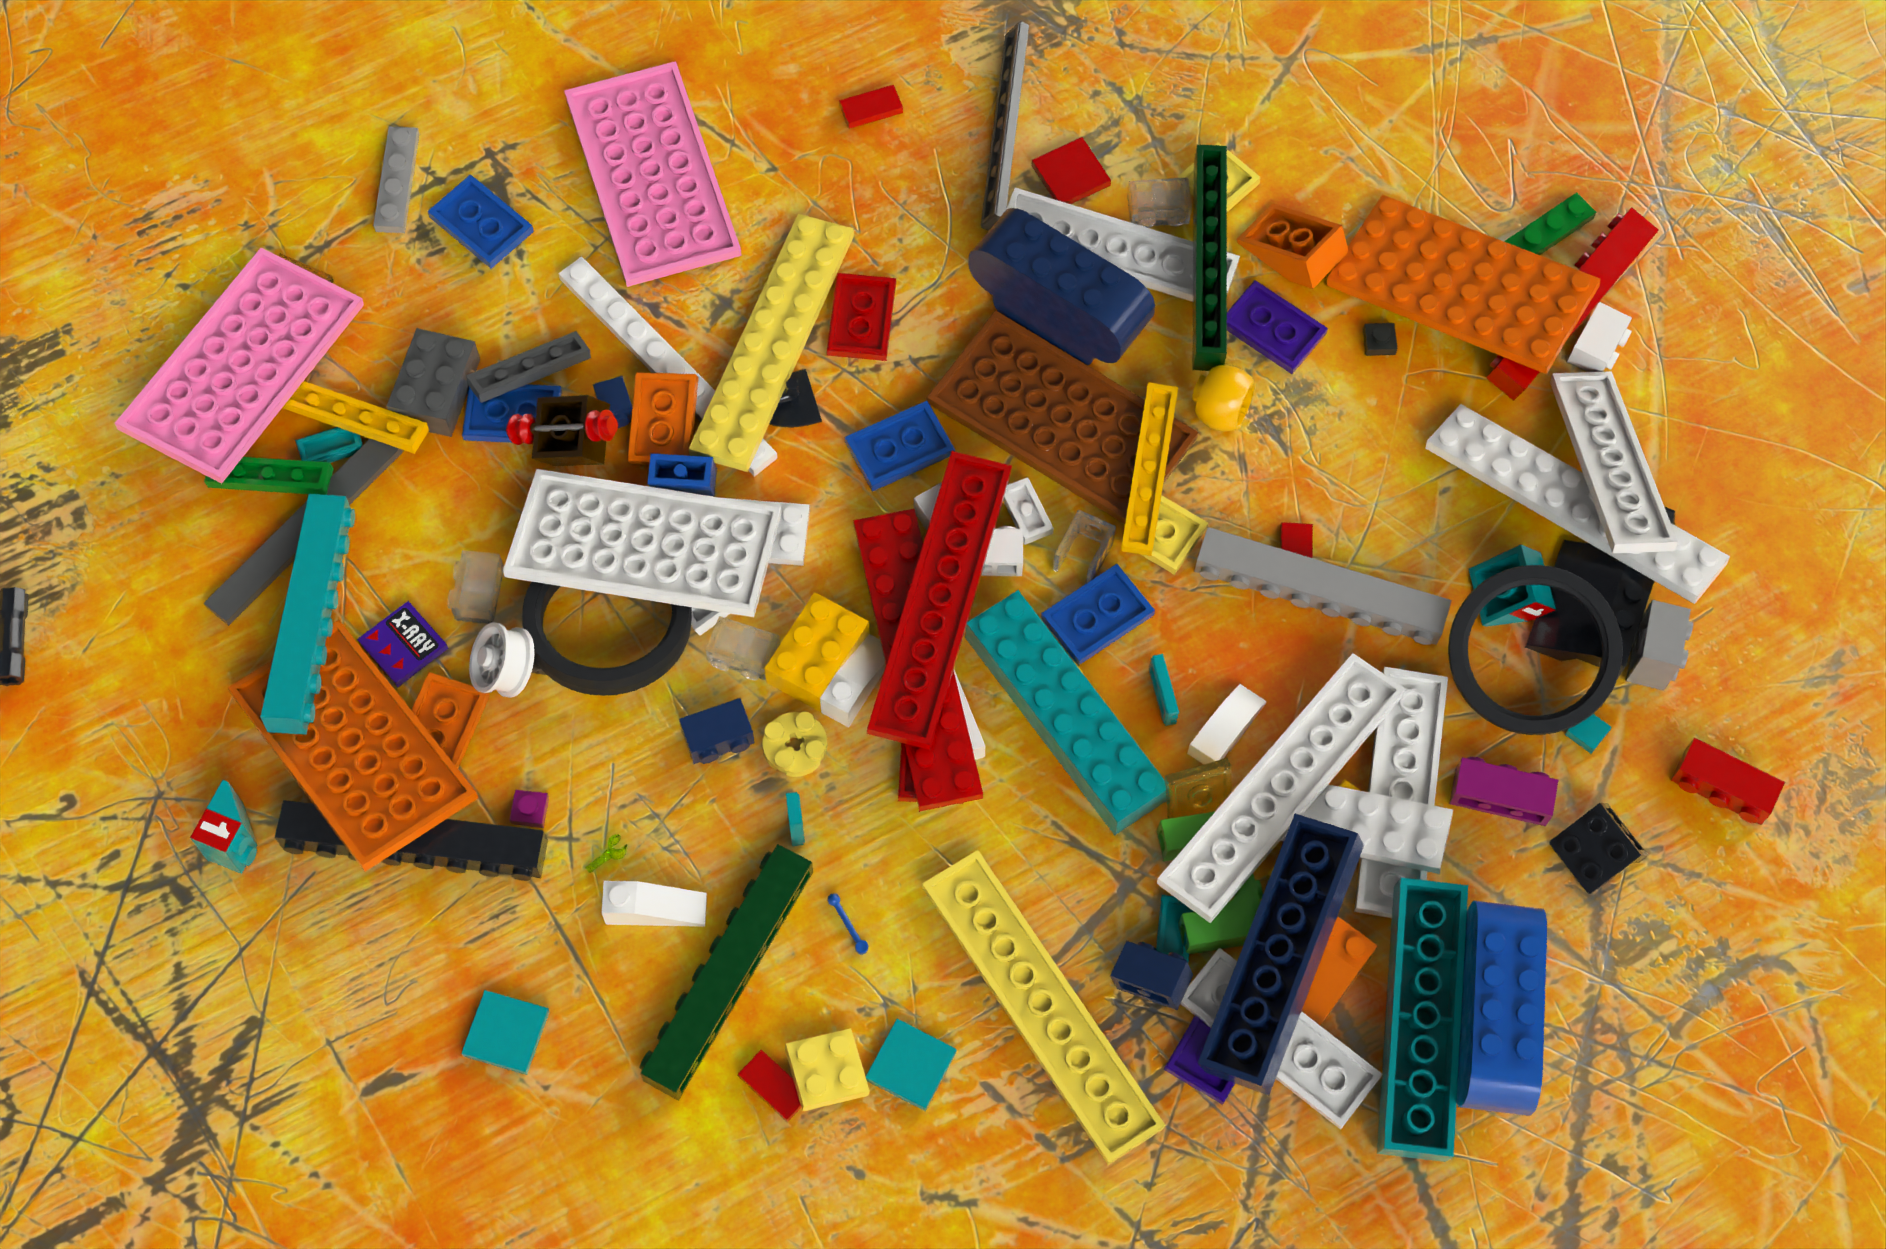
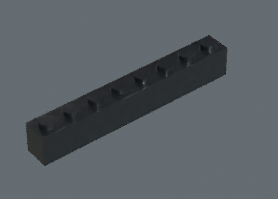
(449, 844)

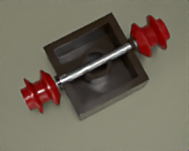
(566, 430)

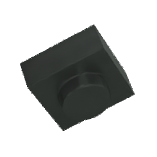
(1380, 339)

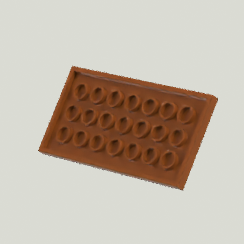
(1051, 413)

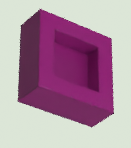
(529, 808)

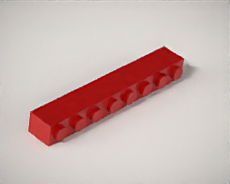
(1608, 262)

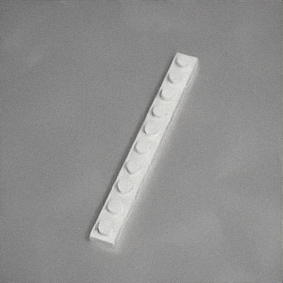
(642, 339)

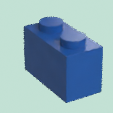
(683, 473)

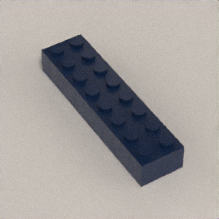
(1281, 954)

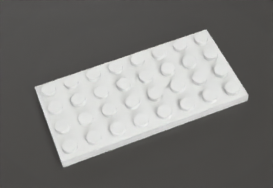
(643, 542)

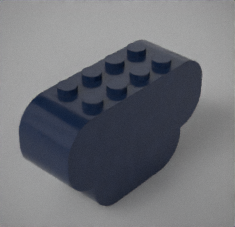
(1060, 288)

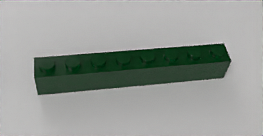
(1209, 257)
(726, 973)

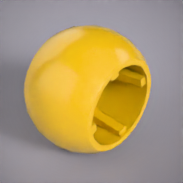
(1223, 397)

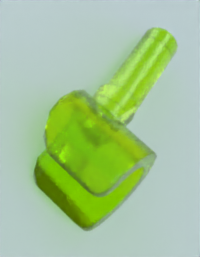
(608, 854)

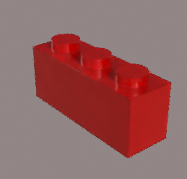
(1727, 782)

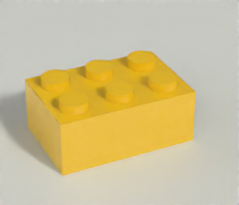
(815, 650)

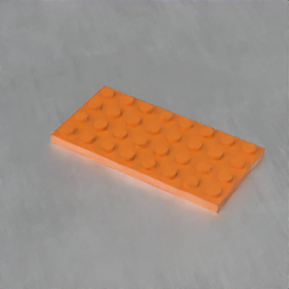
(1464, 283)
(363, 756)

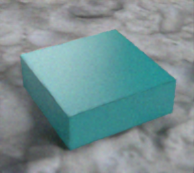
(1589, 733)

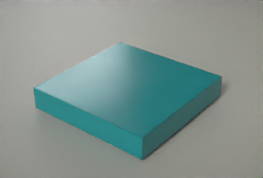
(505, 1032)
(911, 1064)

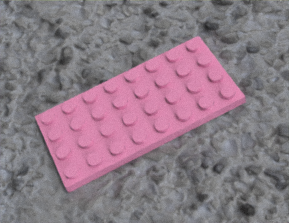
(652, 174)
(239, 365)

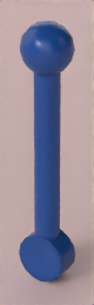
(861, 946)

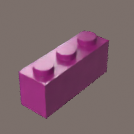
(1504, 791)

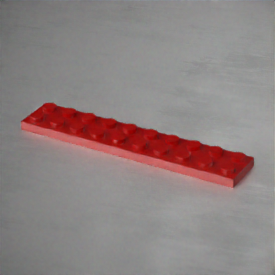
(889, 557)
(939, 601)

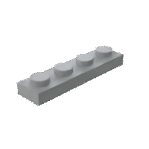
(396, 180)

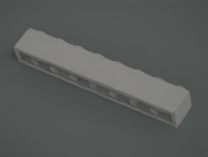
(1322, 586)

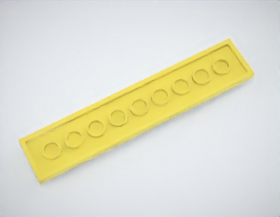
(771, 343)
(1043, 1007)

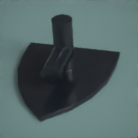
(797, 403)

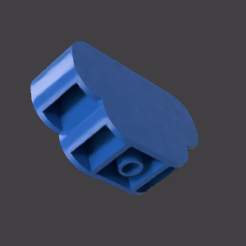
(1502, 1008)

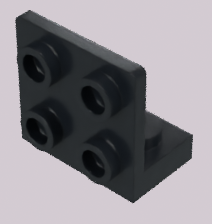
(1597, 847)

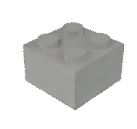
(1660, 645)

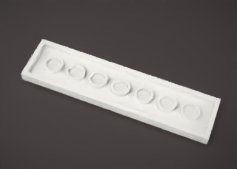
(1147, 254)
(1613, 463)
(1403, 768)

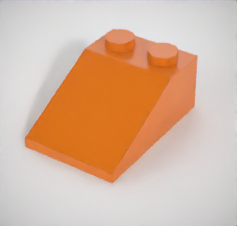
(1295, 244)
(1340, 965)

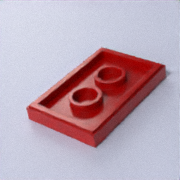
(861, 317)

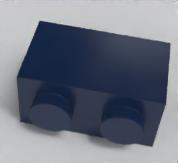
(717, 731)
(1152, 974)

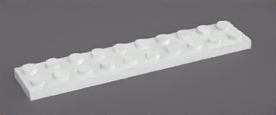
(1564, 498)
(1279, 786)

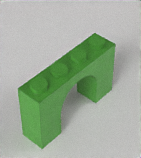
(1234, 920)

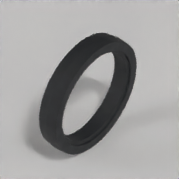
(1536, 575)
(602, 680)

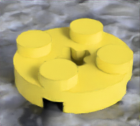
(798, 726)

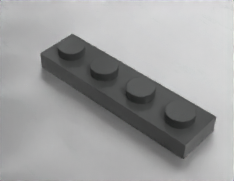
(528, 366)

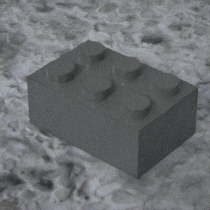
(434, 380)

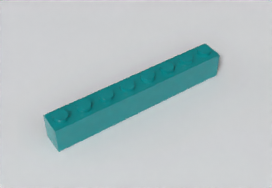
(307, 615)

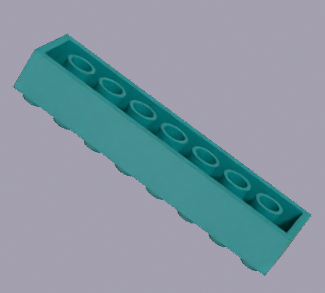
(1066, 712)
(1423, 1020)

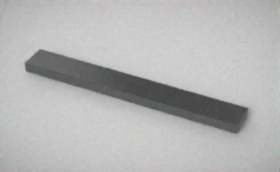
(1005, 125)
(281, 547)

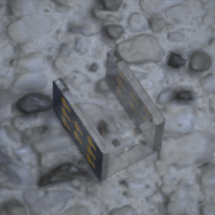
(1080, 525)

